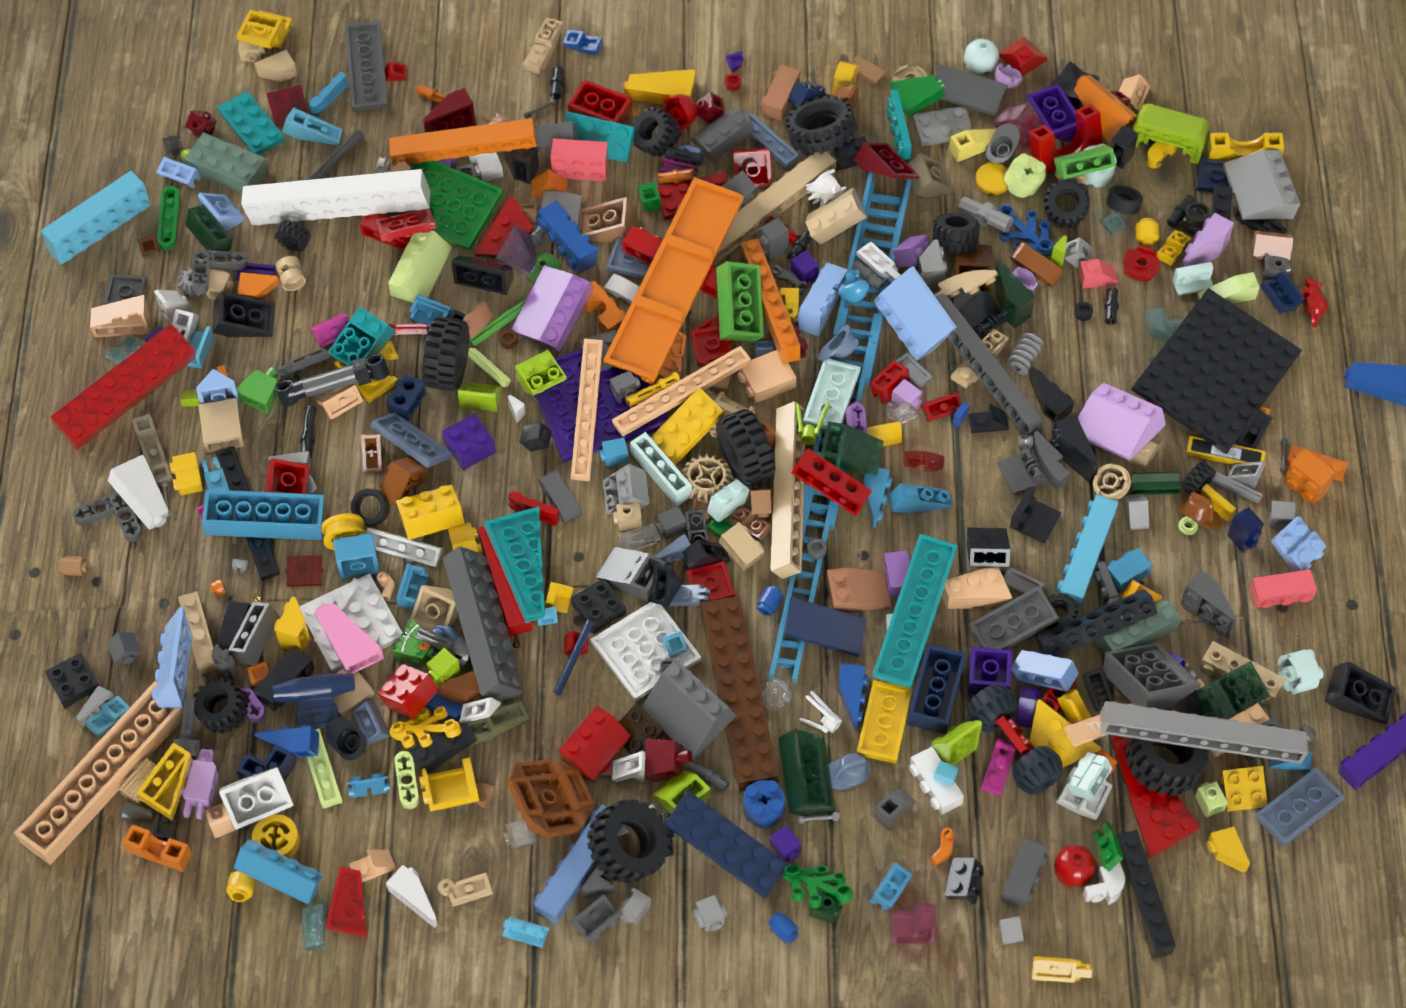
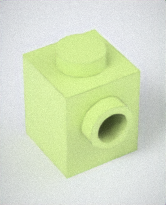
(1210, 798)

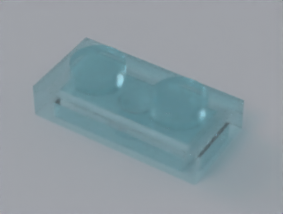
(313, 927)

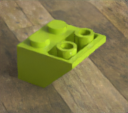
(539, 373)
(676, 787)

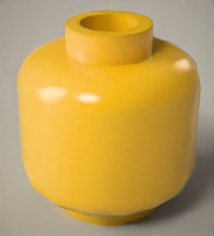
(1147, 231)
(240, 886)

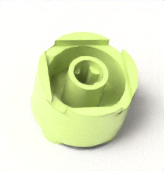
(1025, 176)

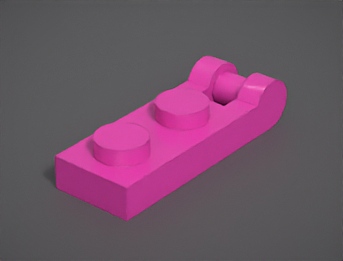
(998, 767)

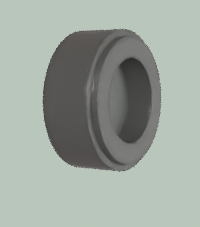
(816, 548)

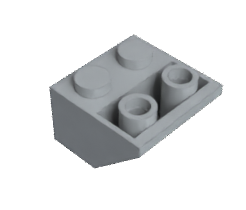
(932, 267)
(625, 487)

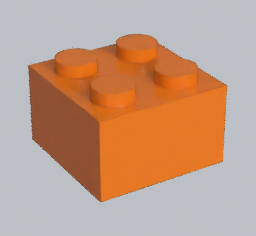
(1309, 477)

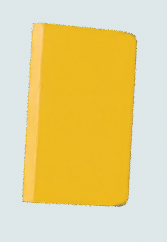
(889, 433)

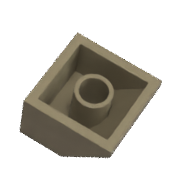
(932, 177)

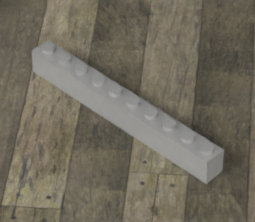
(1203, 732)

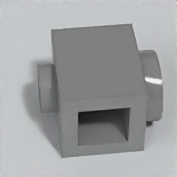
(709, 914)

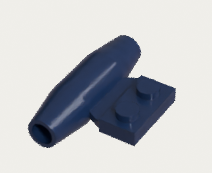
(314, 696)

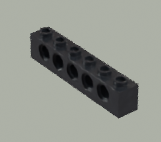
(1096, 623)

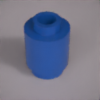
(769, 600)
(784, 927)

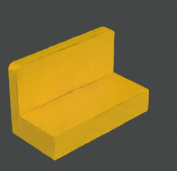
(1073, 707)

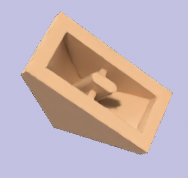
(219, 820)

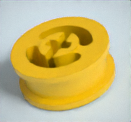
(341, 526)
(265, 833)

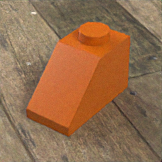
(256, 285)

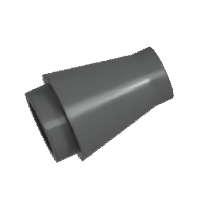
(134, 813)

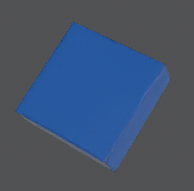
(960, 415)

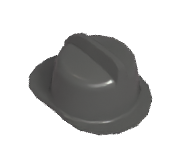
(1003, 144)

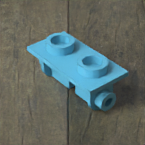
(525, 932)

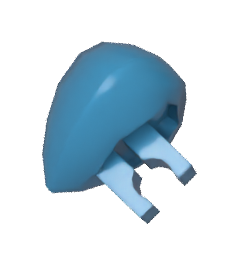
(855, 289)

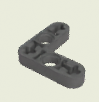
(209, 262)
(112, 508)

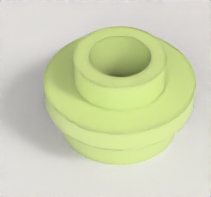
(1187, 521)

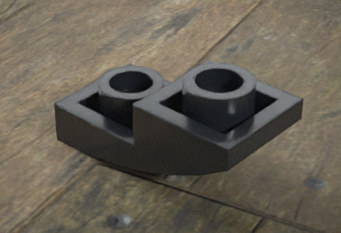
(696, 525)

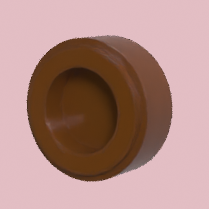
(508, 339)

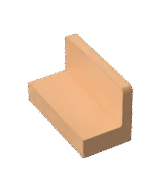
(1136, 89)
(340, 400)

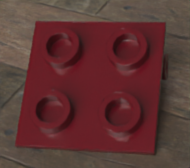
(283, 101)

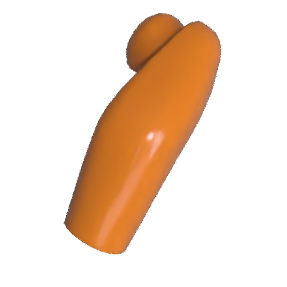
(946, 847)

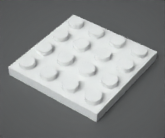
(364, 608)
(636, 650)

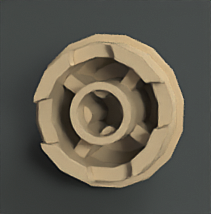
(1112, 481)

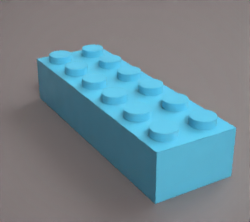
(95, 217)

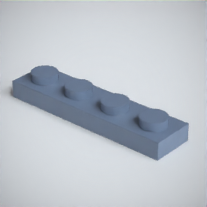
(767, 138)

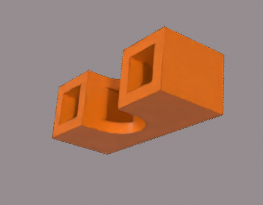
(599, 300)
(145, 845)

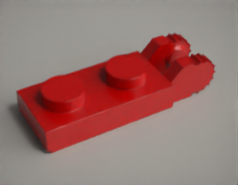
(547, 513)

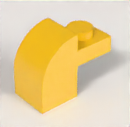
(844, 75)

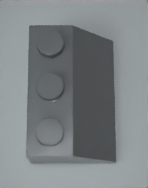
(723, 133)

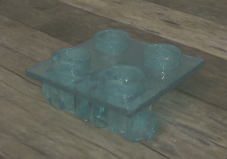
(125, 349)

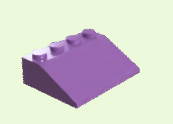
(552, 308)

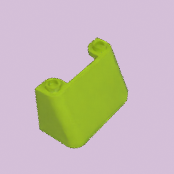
(1172, 129)

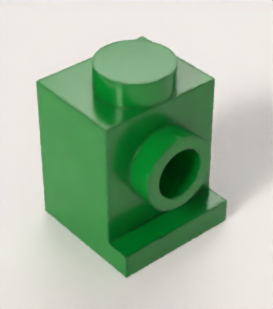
(649, 200)

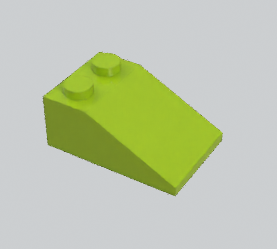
(958, 742)

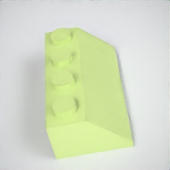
(419, 266)

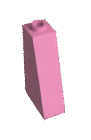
(347, 639)

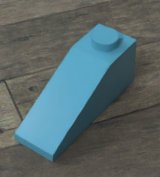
(309, 128)

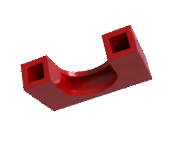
(1087, 134)

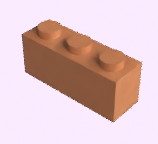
(778, 92)

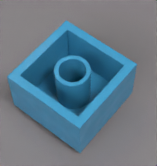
(356, 555)

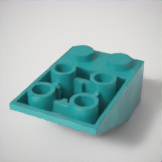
(361, 338)

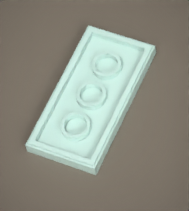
(833, 385)

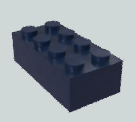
(936, 689)

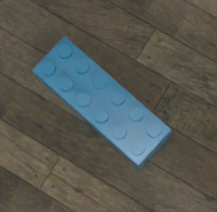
(263, 514)

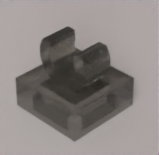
(173, 145)

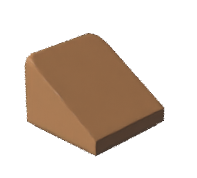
(485, 794)

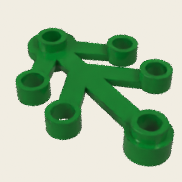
(794, 875)

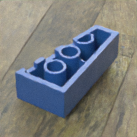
(567, 237)

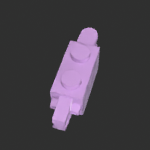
(201, 784)

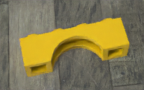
(1224, 148)

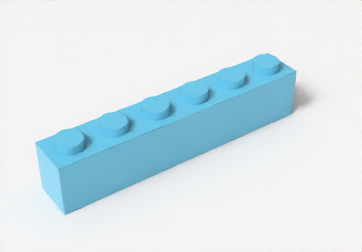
(1088, 548)

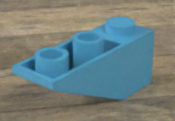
(877, 498)
(916, 499)

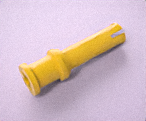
(652, 390)

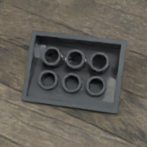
(1148, 676)
(687, 709)

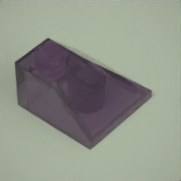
(519, 251)

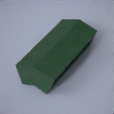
(1155, 483)

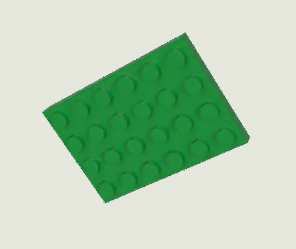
(457, 203)

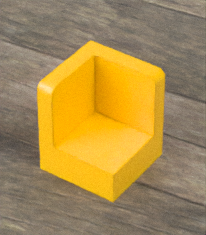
(558, 596)

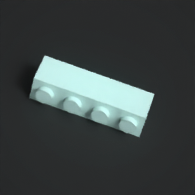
(660, 469)

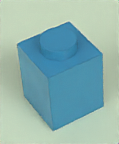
(614, 452)

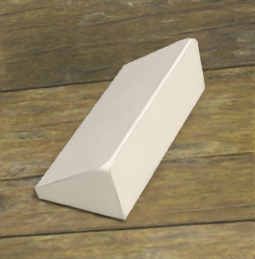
(478, 709)

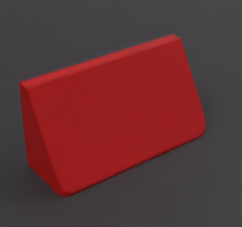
(941, 406)

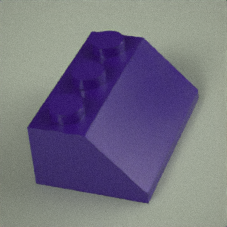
(1055, 111)

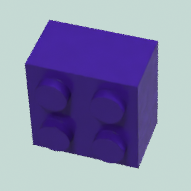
(468, 441)
(989, 668)

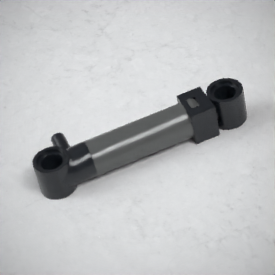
(360, 372)

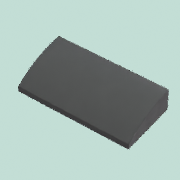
(971, 90)

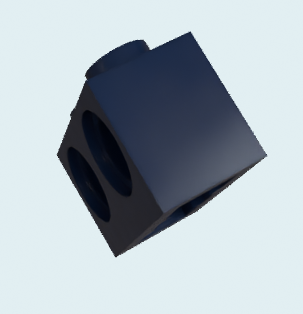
(410, 398)

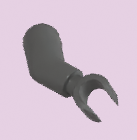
(788, 275)

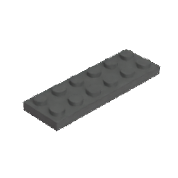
(366, 66)

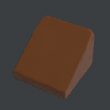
(148, 245)

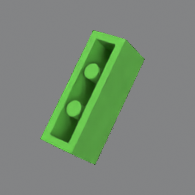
(1085, 162)

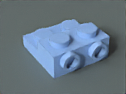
(1298, 545)

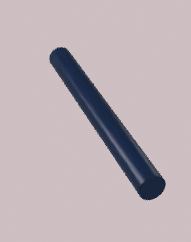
(573, 657)

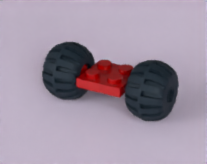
(1038, 766)

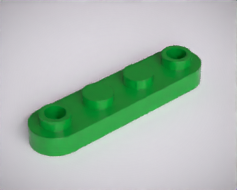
(168, 218)

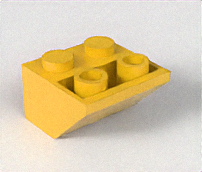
(292, 627)

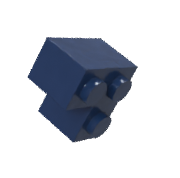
(277, 758)

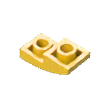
(1173, 247)

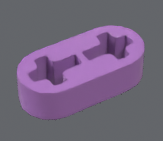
(855, 420)
(254, 702)

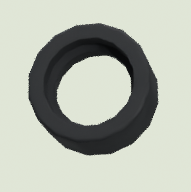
(1124, 199)
(384, 506)

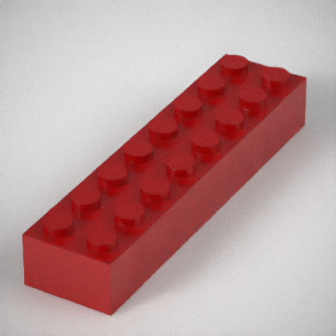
(123, 387)

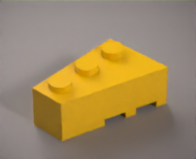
(166, 781)

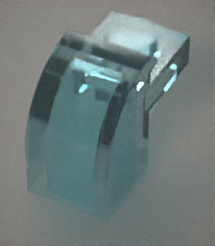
(1159, 326)

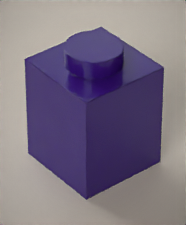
(805, 267)
(785, 844)

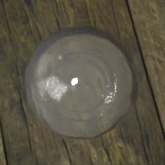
(777, 694)

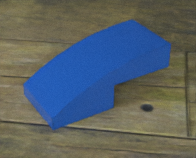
(578, 41)

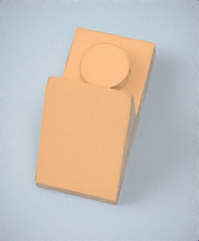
(375, 864)

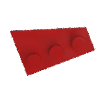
(347, 904)

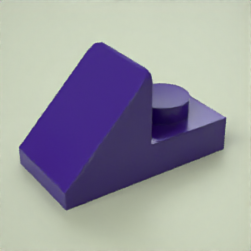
(1026, 706)

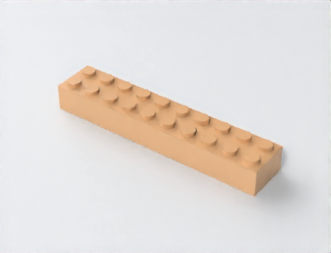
(97, 777)

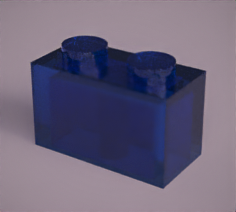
(1245, 529)

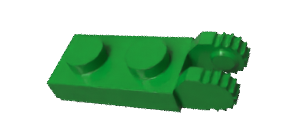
(1108, 846)

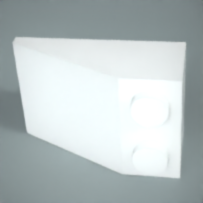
(255, 797)

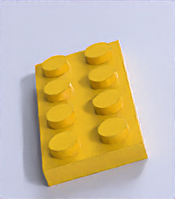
(687, 425)
(884, 722)

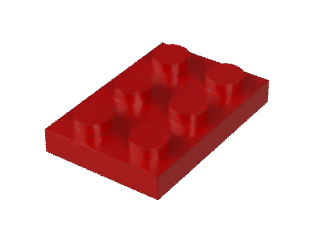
(405, 224)

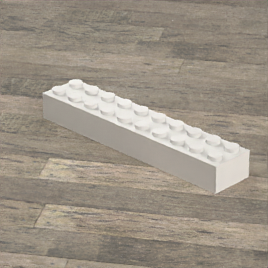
(336, 197)

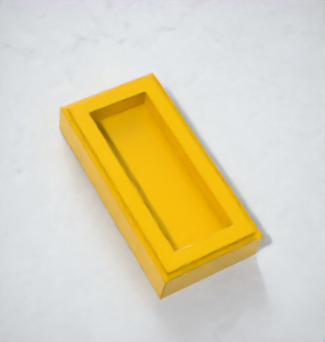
(1219, 503)

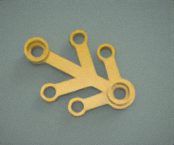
(401, 730)

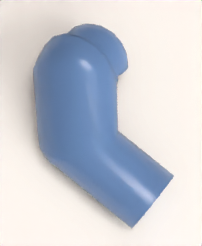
(446, 632)

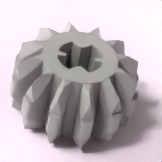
(185, 282)

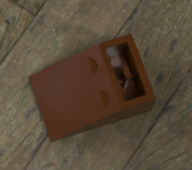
(976, 260)

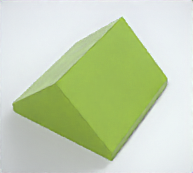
(479, 396)

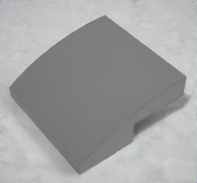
(569, 201)

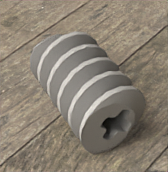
(1024, 353)

